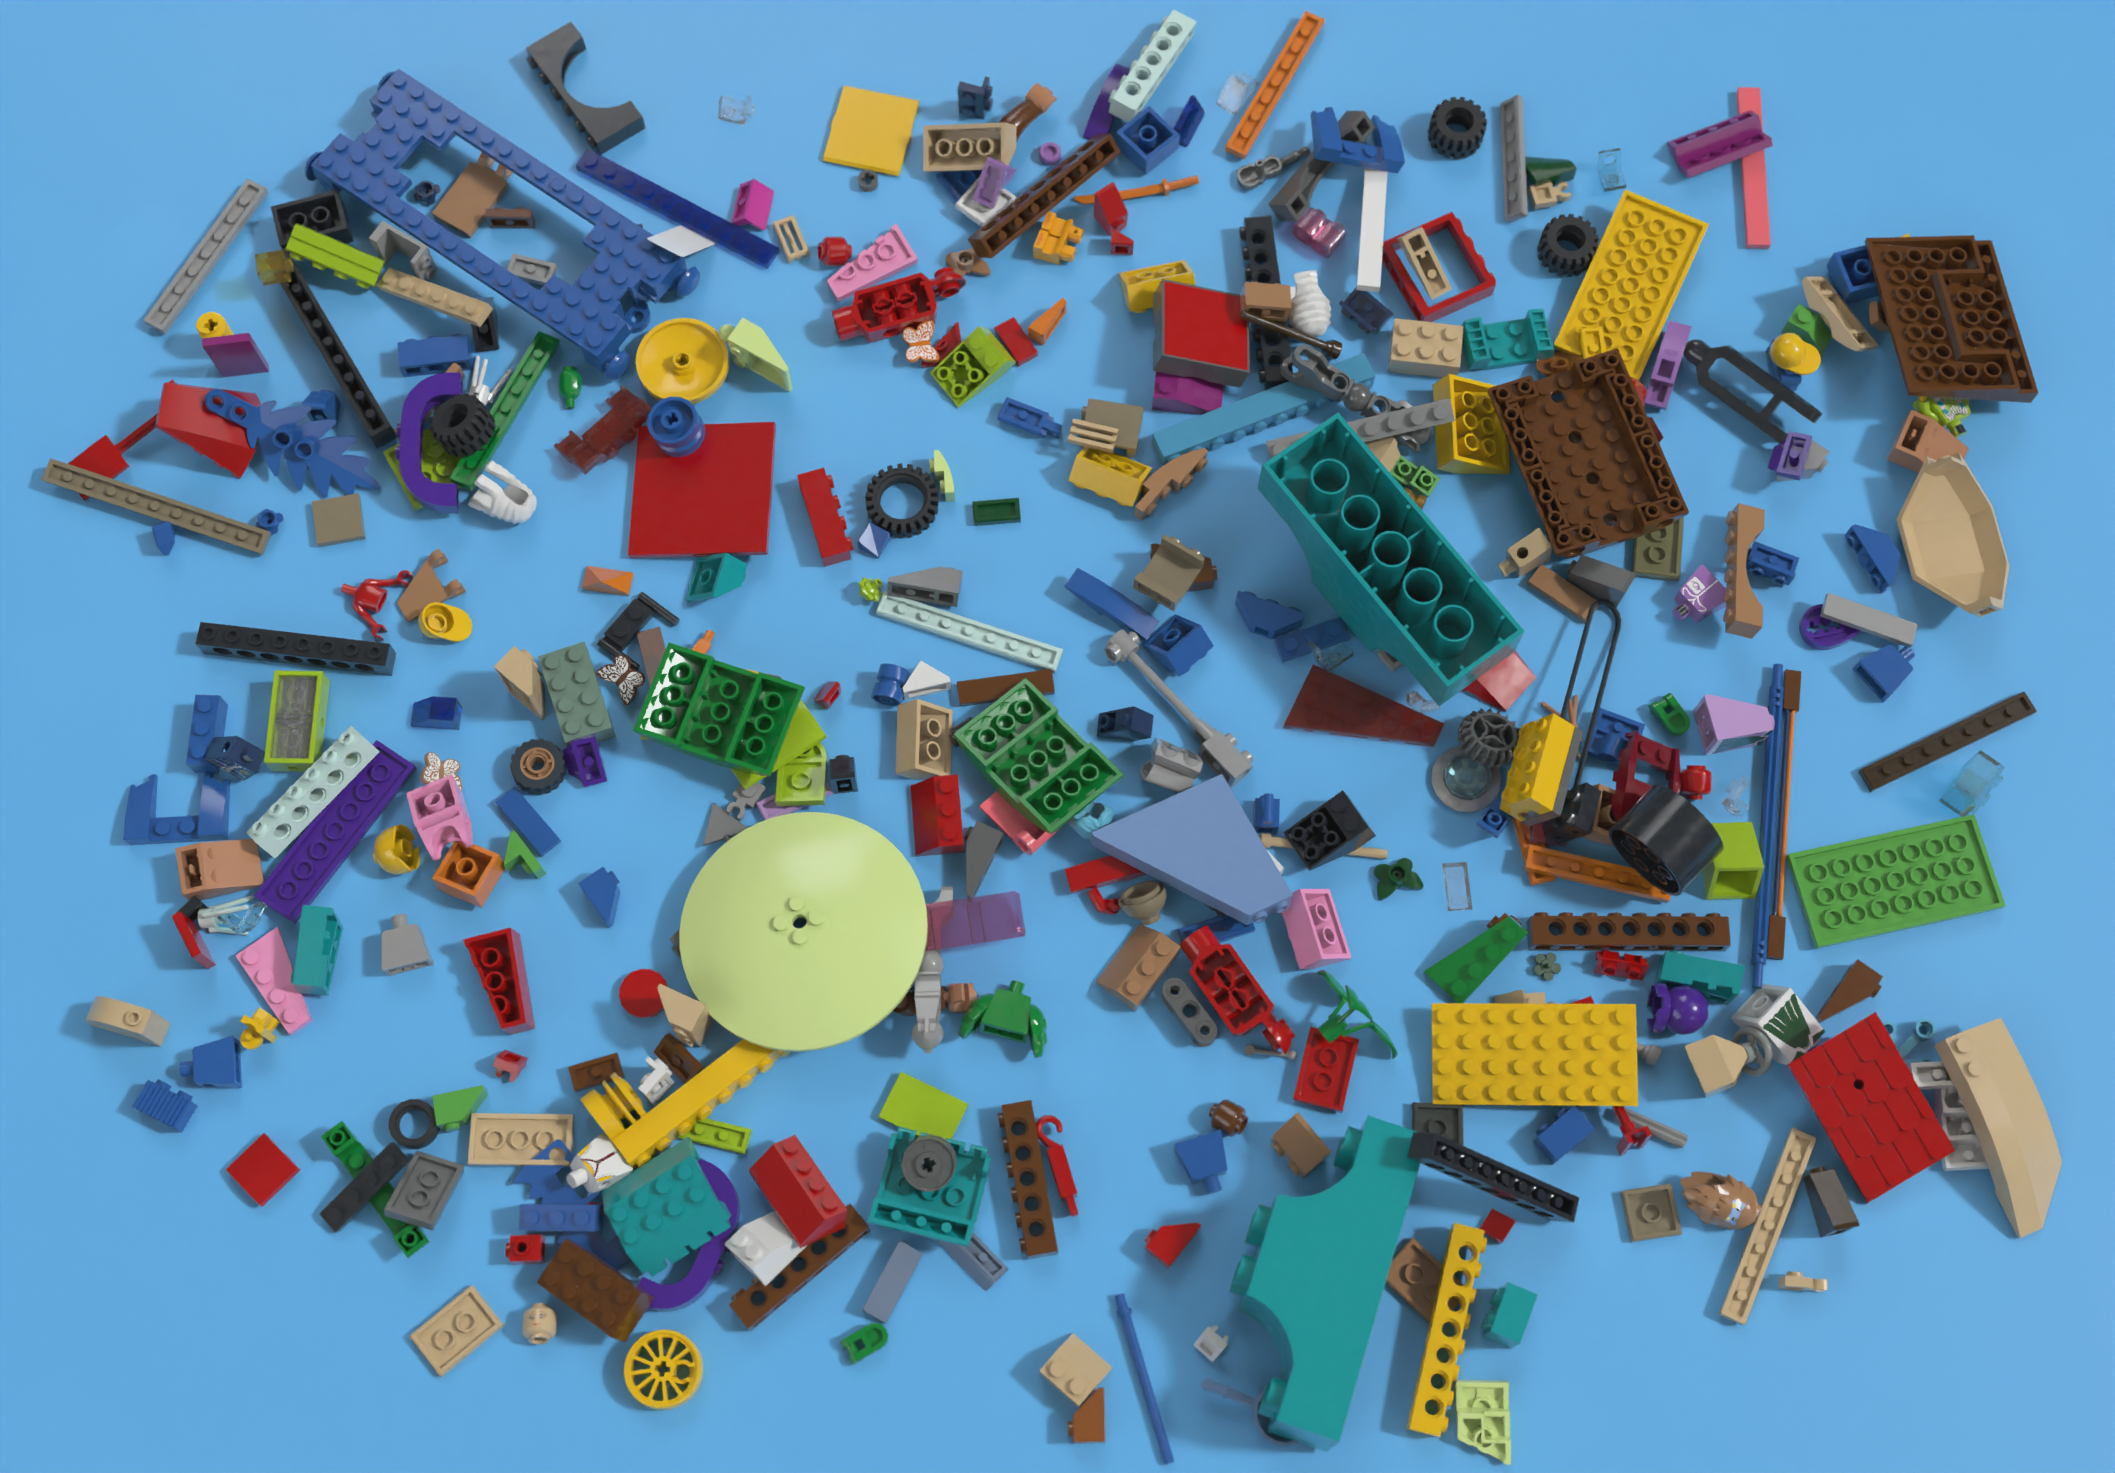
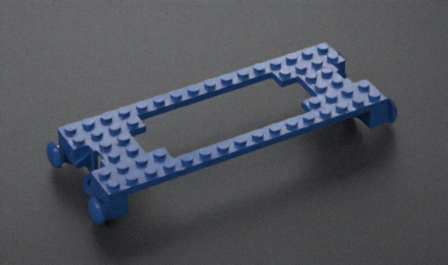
(581, 313)

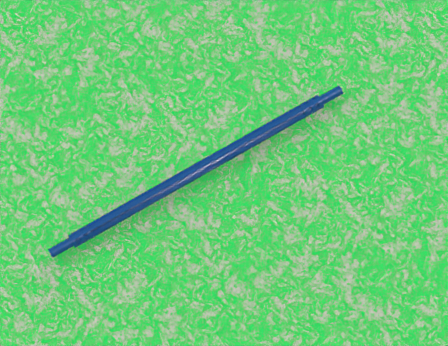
(1767, 827)

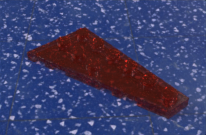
(1351, 710)

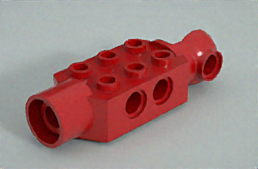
(895, 305)
(1233, 989)

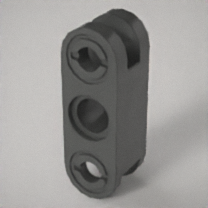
(1183, 1000)

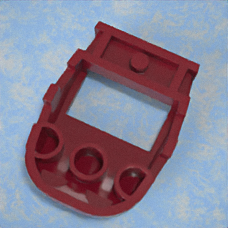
(1648, 753)

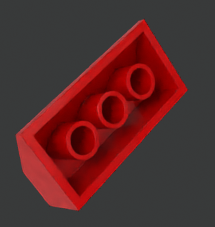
(798, 1192)

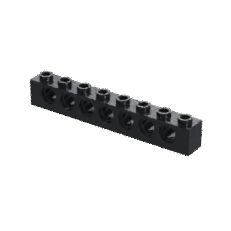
(1261, 230)
(296, 648)
(1492, 1177)

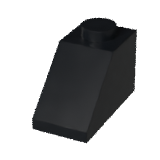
(487, 335)
(843, 774)

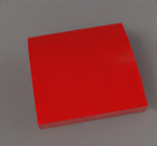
(263, 1169)

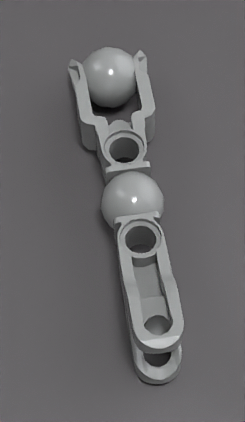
(927, 1031)

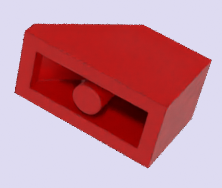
(1110, 209)
(1170, 1241)

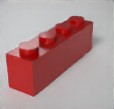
(824, 517)

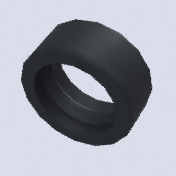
(402, 1109)

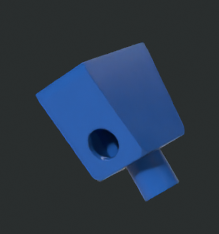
(1885, 669)
(215, 1064)
(1203, 1159)

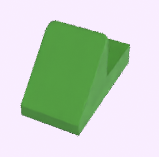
(517, 853)

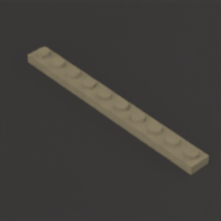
(156, 506)

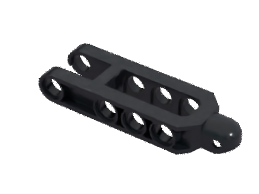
(1704, 356)

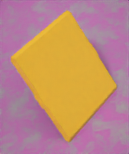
(871, 130)

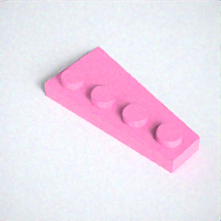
(883, 259)
(271, 970)

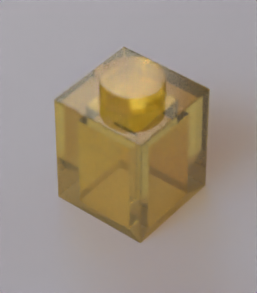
(273, 267)

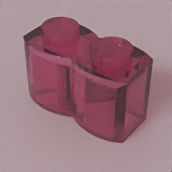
(1319, 232)

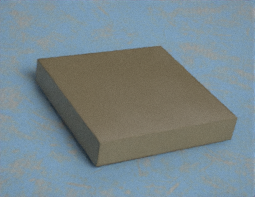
(338, 520)
(1650, 1213)

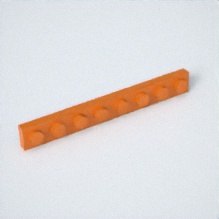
(1274, 85)

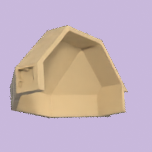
(1954, 537)

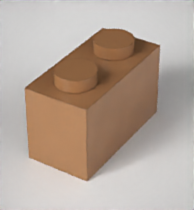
(1266, 300)

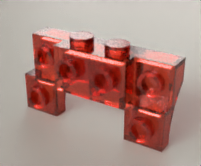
(608, 434)

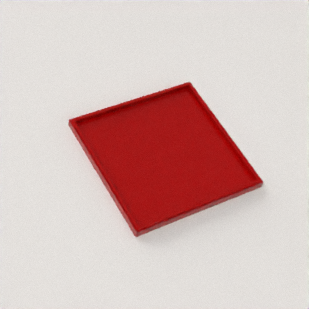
(705, 499)

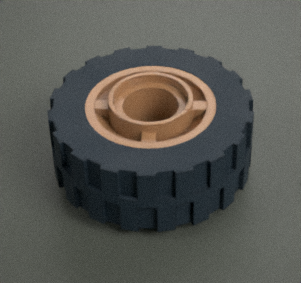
(538, 780)

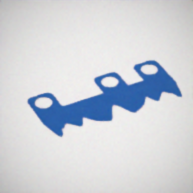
(549, 1187)

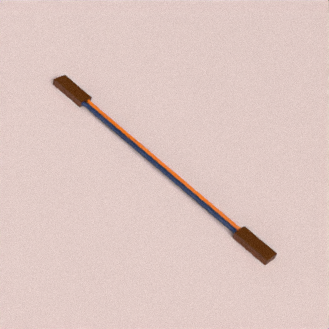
(1777, 924)

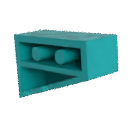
(316, 950)
(1712, 978)

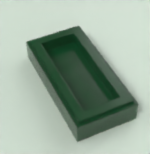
(996, 511)

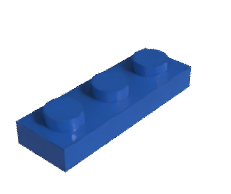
(1322, 635)

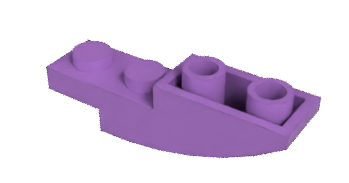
(1667, 365)

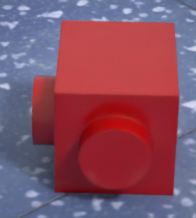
(526, 1249)

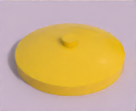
(682, 360)

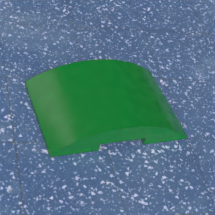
(718, 711)
(1036, 758)

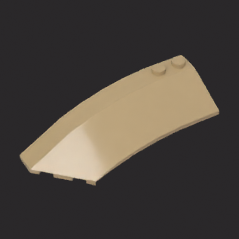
(2006, 1120)

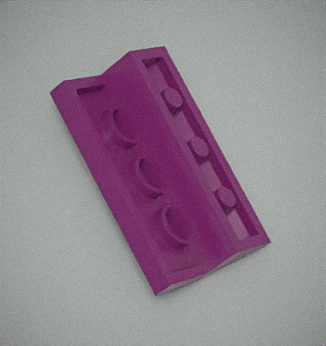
(1719, 144)

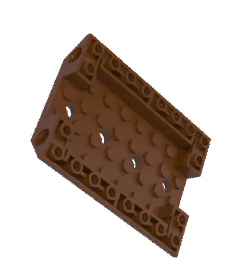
(1614, 447)

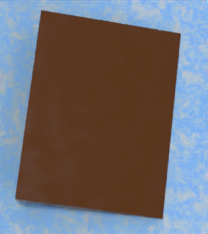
(1951, 318)

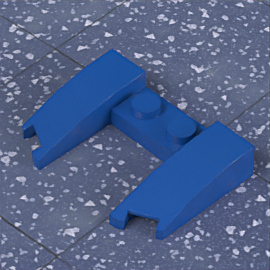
(1383, 156)
(210, 825)

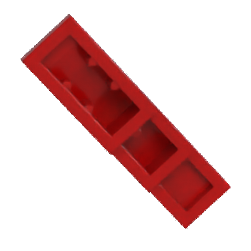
(1100, 873)

